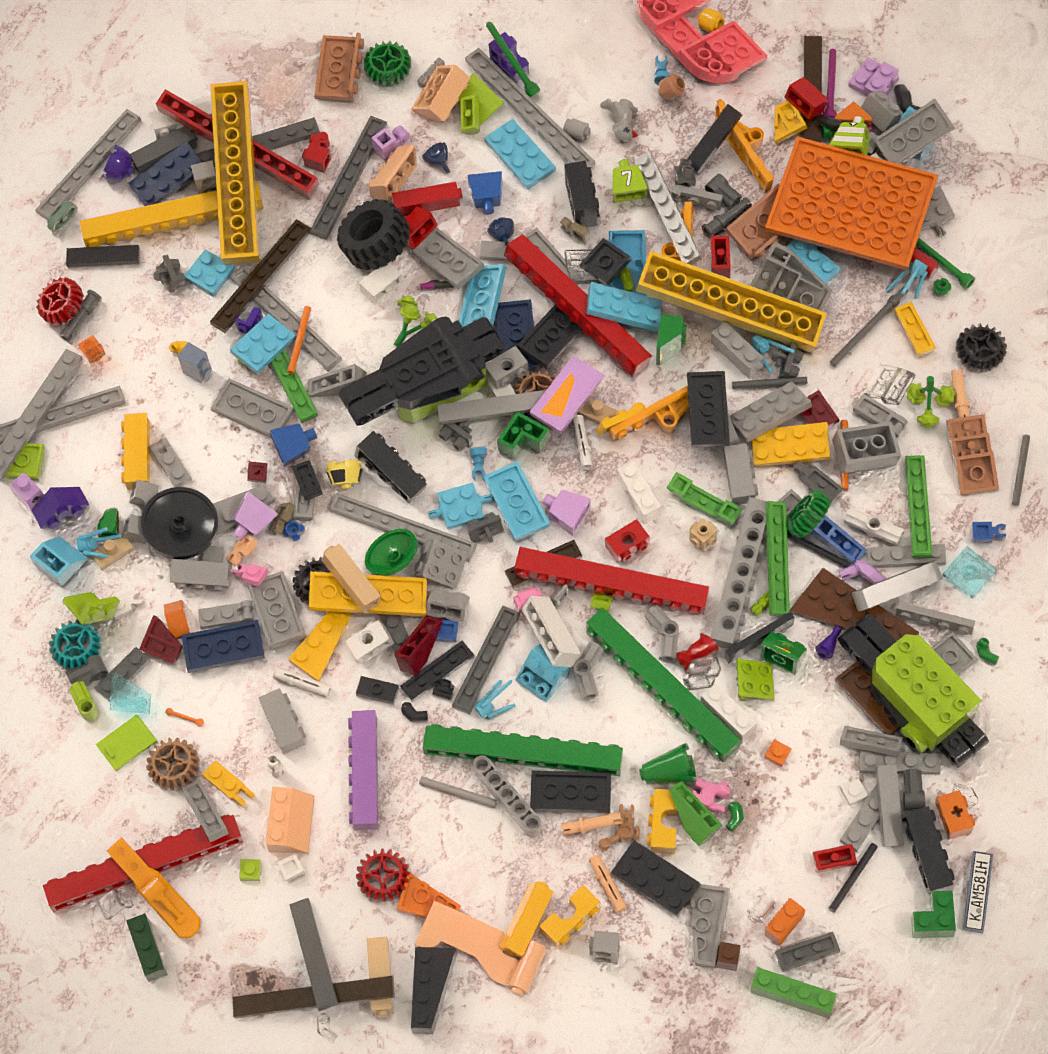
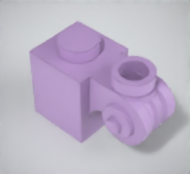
(385, 142)

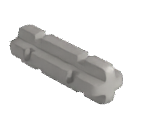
(422, 80)

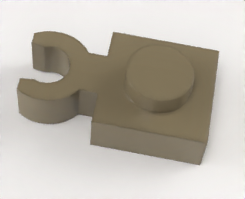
(577, 231)
(284, 515)

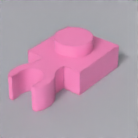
(252, 574)

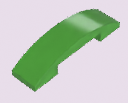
(703, 501)

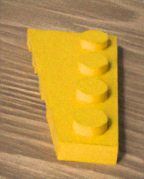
(316, 649)

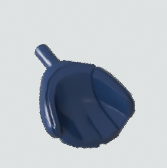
(437, 156)
(501, 229)

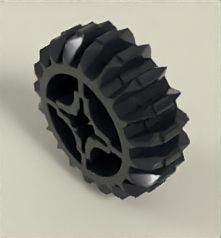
(986, 356)
(303, 590)

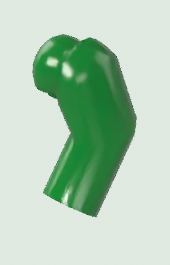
(984, 651)
(737, 816)

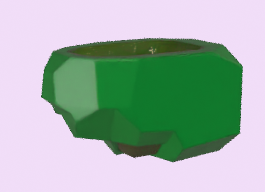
(110, 520)

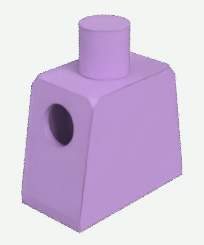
(25, 491)
(567, 509)
(252, 516)

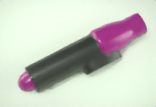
(435, 284)

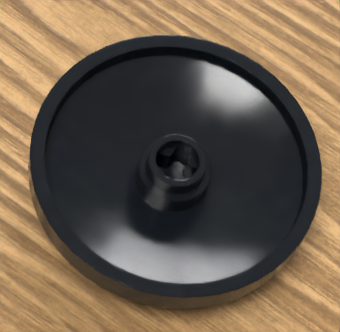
(179, 523)

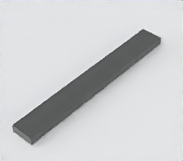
(347, 179)

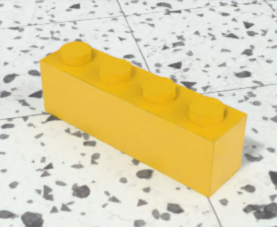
(136, 449)

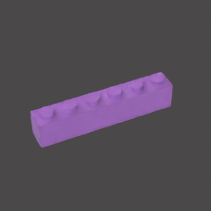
(364, 770)

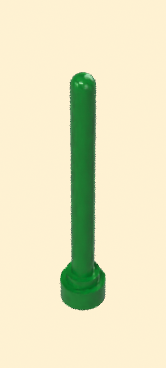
(530, 87)
(966, 280)

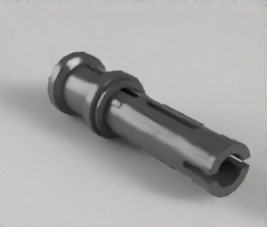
(720, 221)
(87, 308)

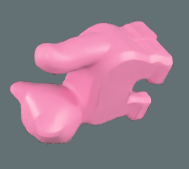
(709, 791)

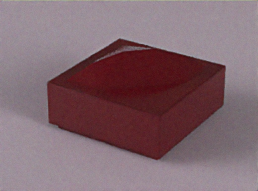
(257, 472)

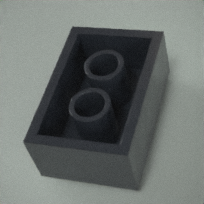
(581, 193)

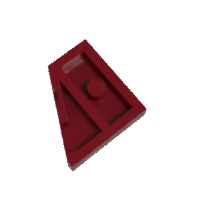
(161, 642)

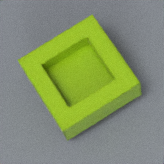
(600, 601)
(250, 870)

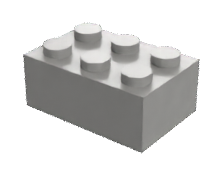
(866, 447)

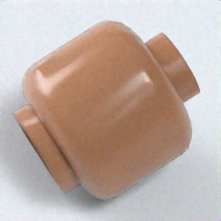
(671, 87)

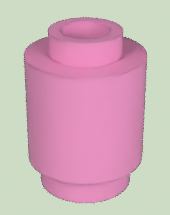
(523, 596)

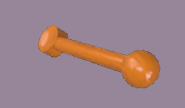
(199, 721)

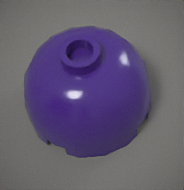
(118, 165)

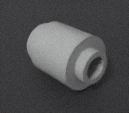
(577, 129)

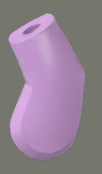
(862, 569)

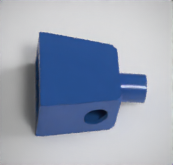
(486, 190)
(292, 442)

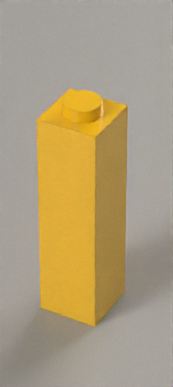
(526, 919)

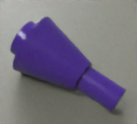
(826, 647)

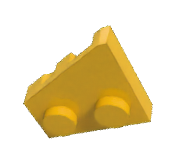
(787, 122)

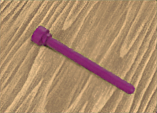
(829, 111)

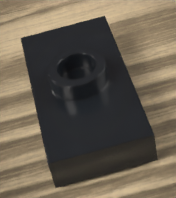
(307, 480)
(377, 690)

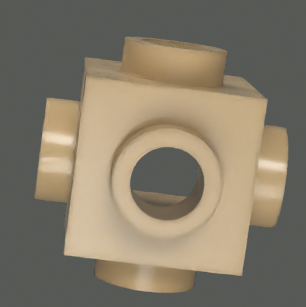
(703, 534)

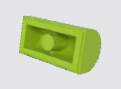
(470, 115)

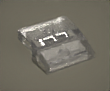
(575, 272)
(889, 384)

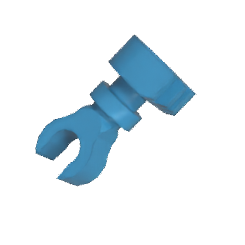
(661, 71)
(478, 455)

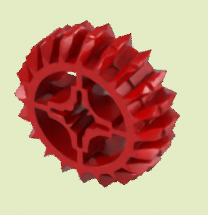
(60, 301)
(374, 875)

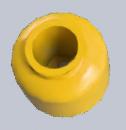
(710, 20)

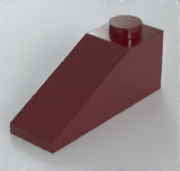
(418, 646)

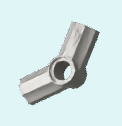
(661, 623)
(585, 680)

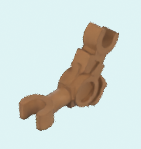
(624, 832)

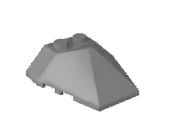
(790, 278)

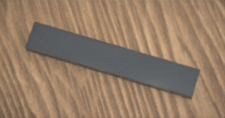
(486, 660)
(313, 954)

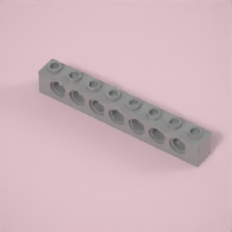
(727, 638)

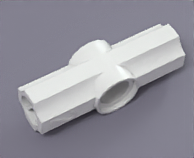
(884, 530)

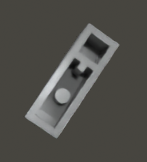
(332, 382)

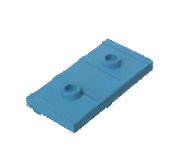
(634, 245)

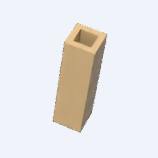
(351, 578)
(379, 967)

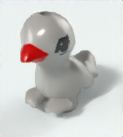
(622, 113)

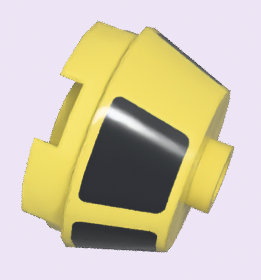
(344, 473)

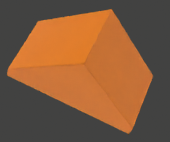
(852, 111)
(176, 618)

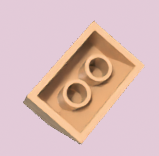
(441, 93)
(393, 173)
(289, 821)

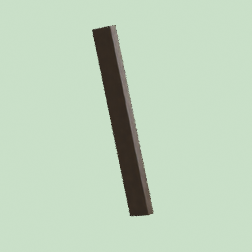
(813, 74)
(260, 276)
(303, 998)

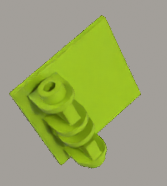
(754, 680)

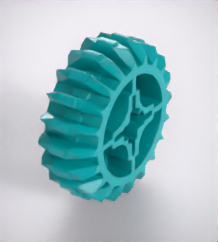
(67, 657)

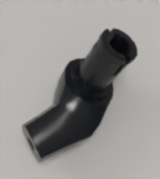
(904, 98)

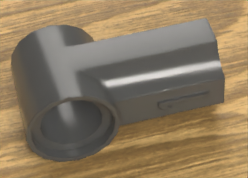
(721, 186)
(92, 670)
(913, 795)

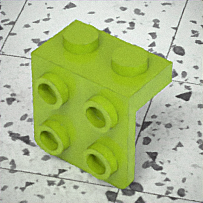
(90, 608)

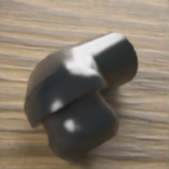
(829, 121)

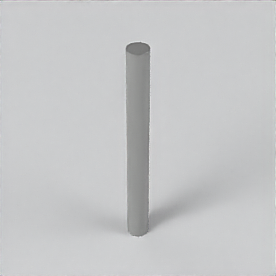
(458, 791)

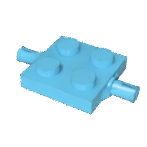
(460, 505)

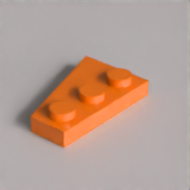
(419, 898)

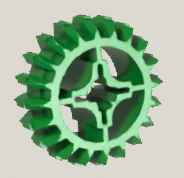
(389, 58)
(808, 513)

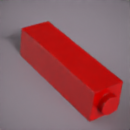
(428, 198)

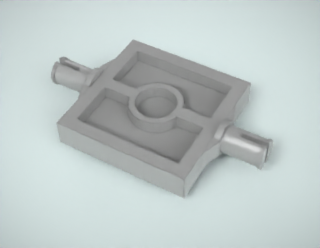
(938, 212)

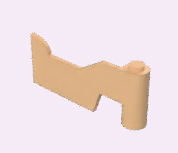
(483, 943)

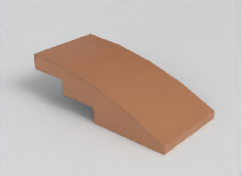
(972, 454)

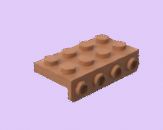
(339, 67)
(749, 229)

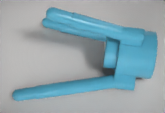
(917, 269)
(761, 345)
(87, 542)
(484, 706)

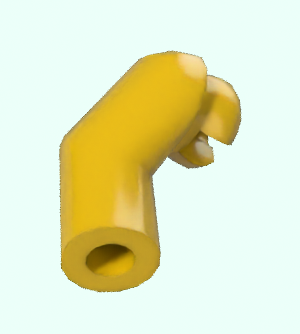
(176, 347)

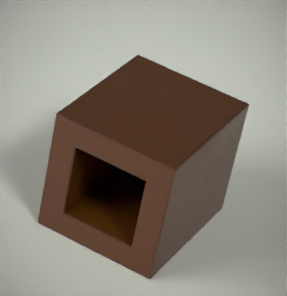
(728, 956)

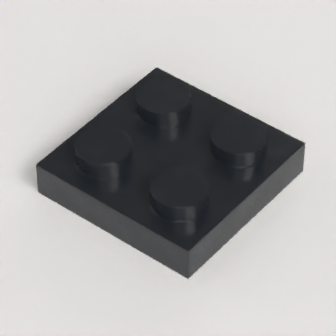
(605, 262)

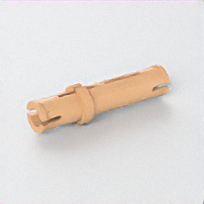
(960, 396)
(583, 825)
(596, 863)

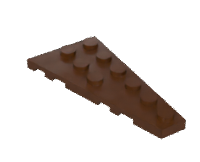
(831, 602)

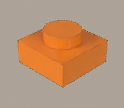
(777, 753)

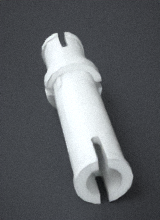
(578, 423)
(294, 678)

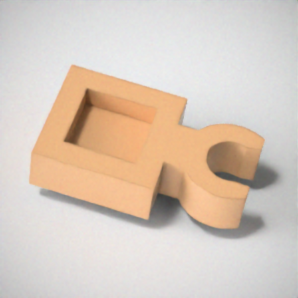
(241, 548)

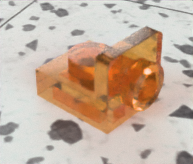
(91, 349)

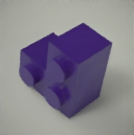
(501, 60)
(57, 504)

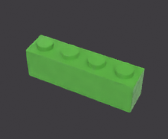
(793, 992)

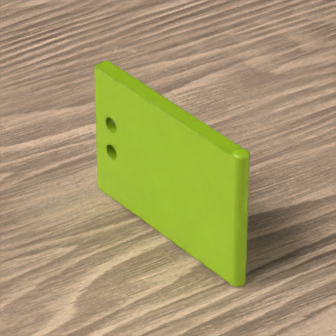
(488, 100)
(126, 742)

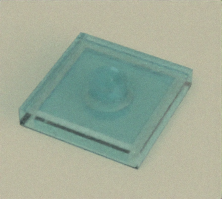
(969, 572)

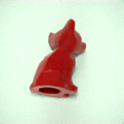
(699, 649)

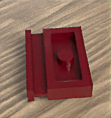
(820, 411)

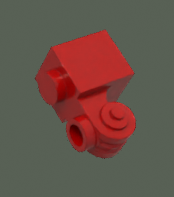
(317, 154)

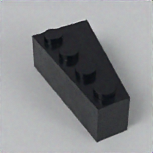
(390, 466)
(928, 848)
(430, 980)

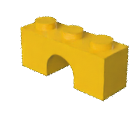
(662, 838)
(559, 930)

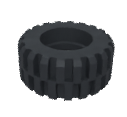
(380, 248)

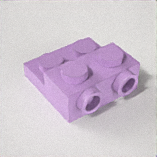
(874, 77)

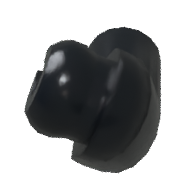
(413, 715)

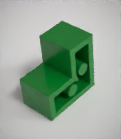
(522, 432)
(938, 921)

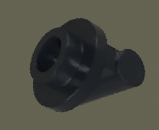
(443, 689)

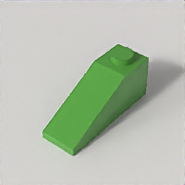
(695, 817)

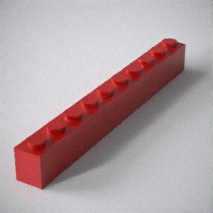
(264, 159)
(573, 303)
(611, 580)
(159, 856)

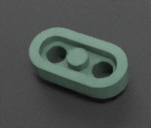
(62, 216)

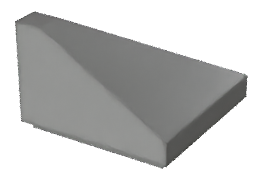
(558, 596)

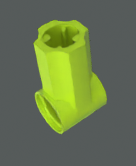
(83, 701)

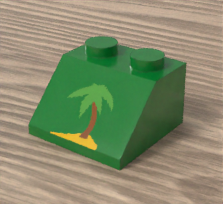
(670, 337)
(783, 652)

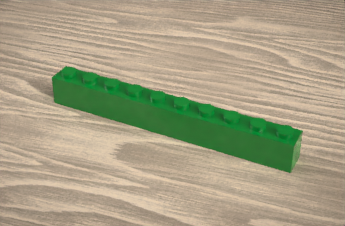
(663, 685)
(522, 750)

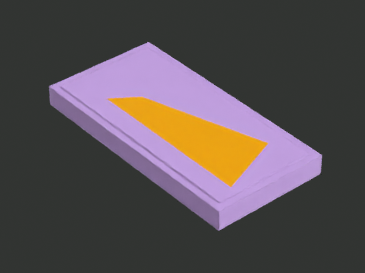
(567, 394)

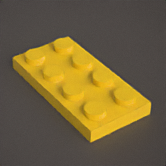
(792, 445)

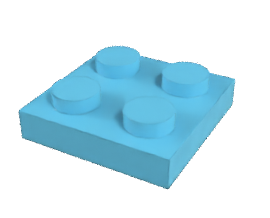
(209, 273)

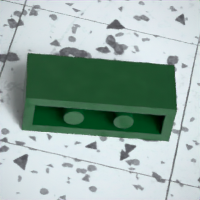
(146, 947)

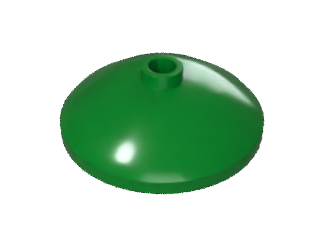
(391, 552)

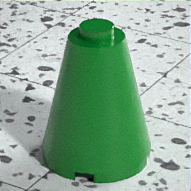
(670, 767)

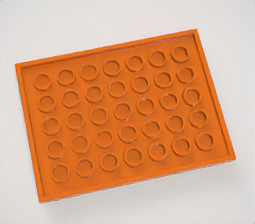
(851, 203)

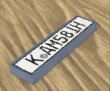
(978, 892)

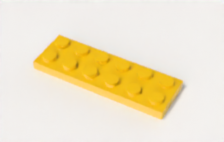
(398, 595)

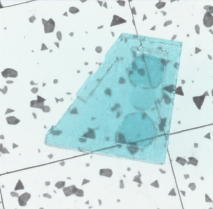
(128, 696)

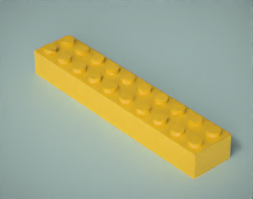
(235, 173)
(731, 301)

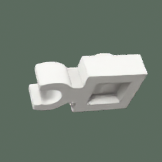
(124, 607)

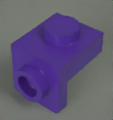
(253, 319)

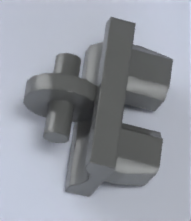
(684, 173)
(166, 274)
(784, 361)
(460, 431)
(485, 529)

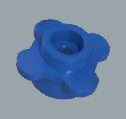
(299, 528)

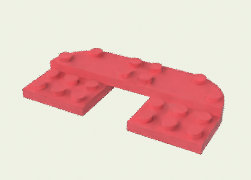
(712, 57)

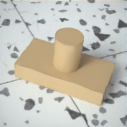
(596, 411)
(114, 549)

